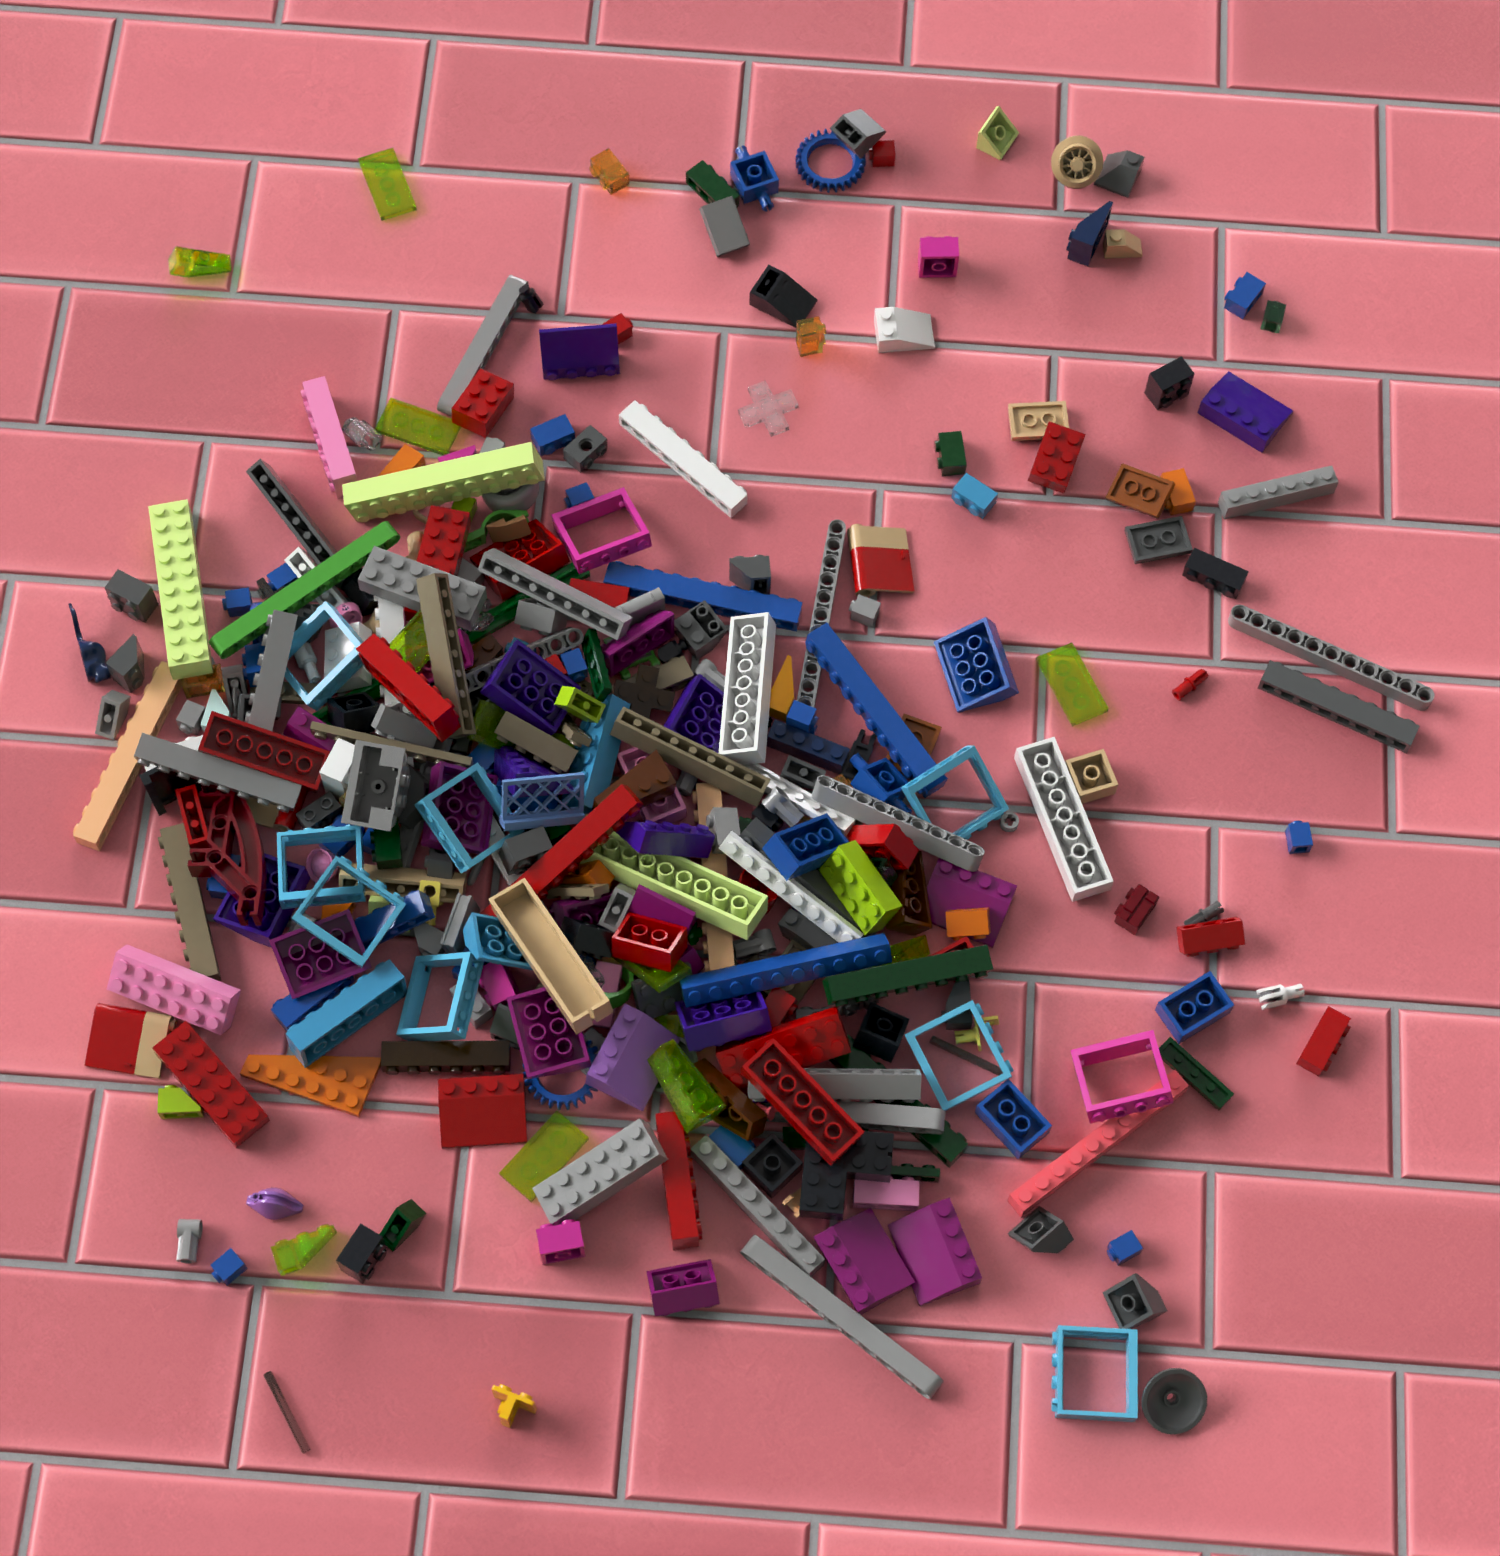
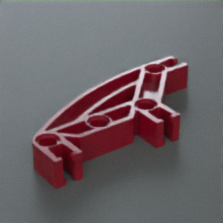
(241, 882)

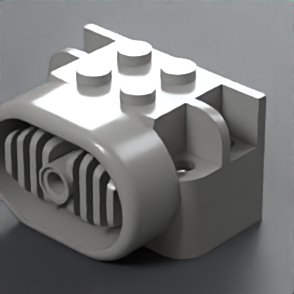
(365, 801)

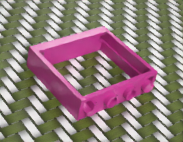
(591, 510)
(1116, 1049)

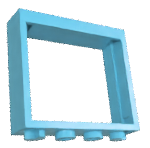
(341, 672)
(968, 752)
(442, 829)
(316, 836)
(362, 876)
(462, 1001)
(995, 1047)
(1131, 1338)

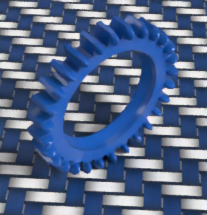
(809, 146)
(540, 1091)

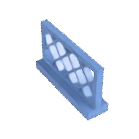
(540, 817)

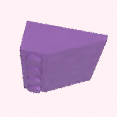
(622, 1061)

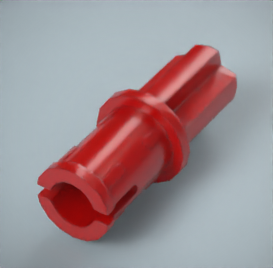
(1190, 684)

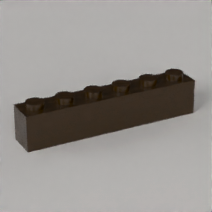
(445, 1057)

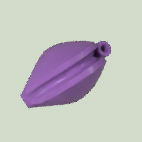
(274, 1203)

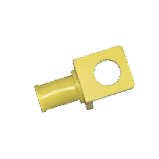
(435, 900)
(973, 1034)

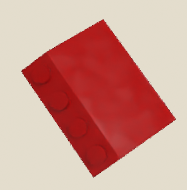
(537, 550)
(482, 1110)

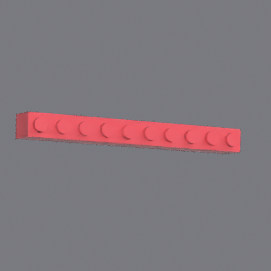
(1087, 1152)

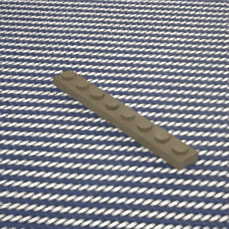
(419, 753)

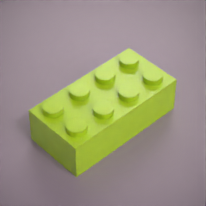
(860, 887)

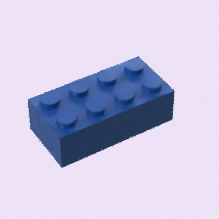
(804, 846)

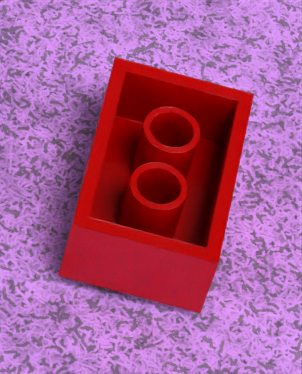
(482, 403)
(1056, 457)
(885, 842)
(649, 942)

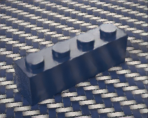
(807, 747)

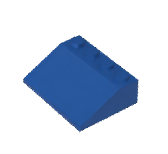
(976, 666)

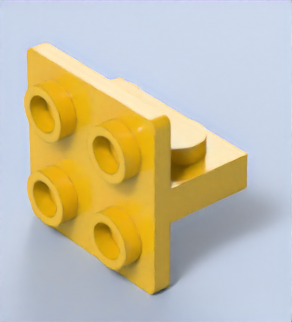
(511, 1403)

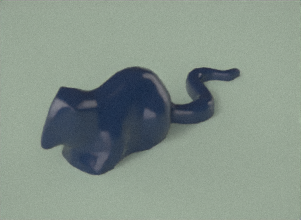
(92, 654)

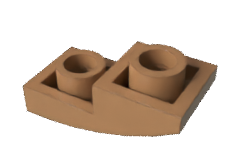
(505, 531)

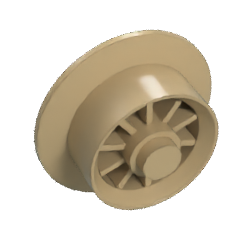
(1077, 161)

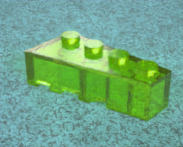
(685, 1086)

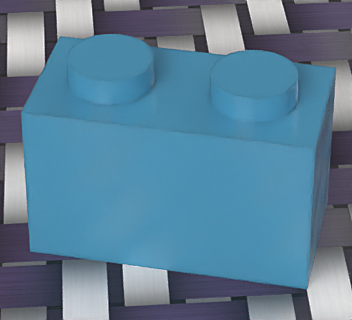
(974, 496)

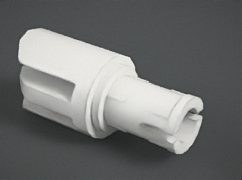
(306, 660)
(1281, 995)

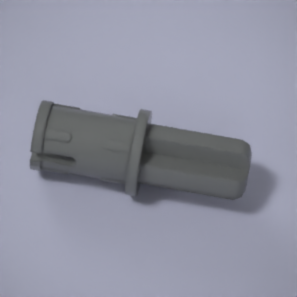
(1205, 914)

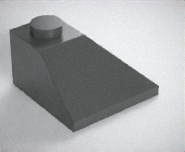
(1120, 172)
(1042, 1232)
(1134, 1302)

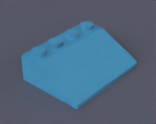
(491, 942)

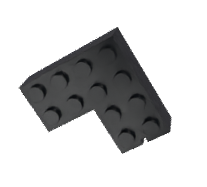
(825, 1185)

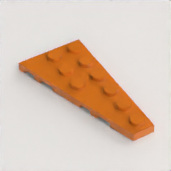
(330, 1080)

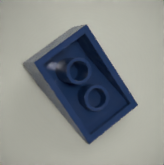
(1088, 235)

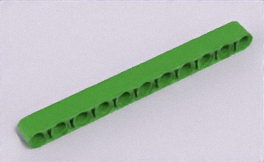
(303, 589)

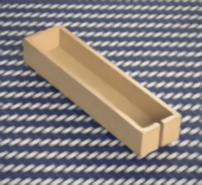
(550, 956)

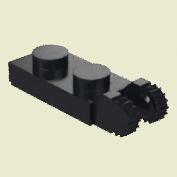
(864, 750)

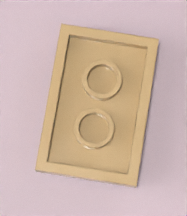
(1030, 420)

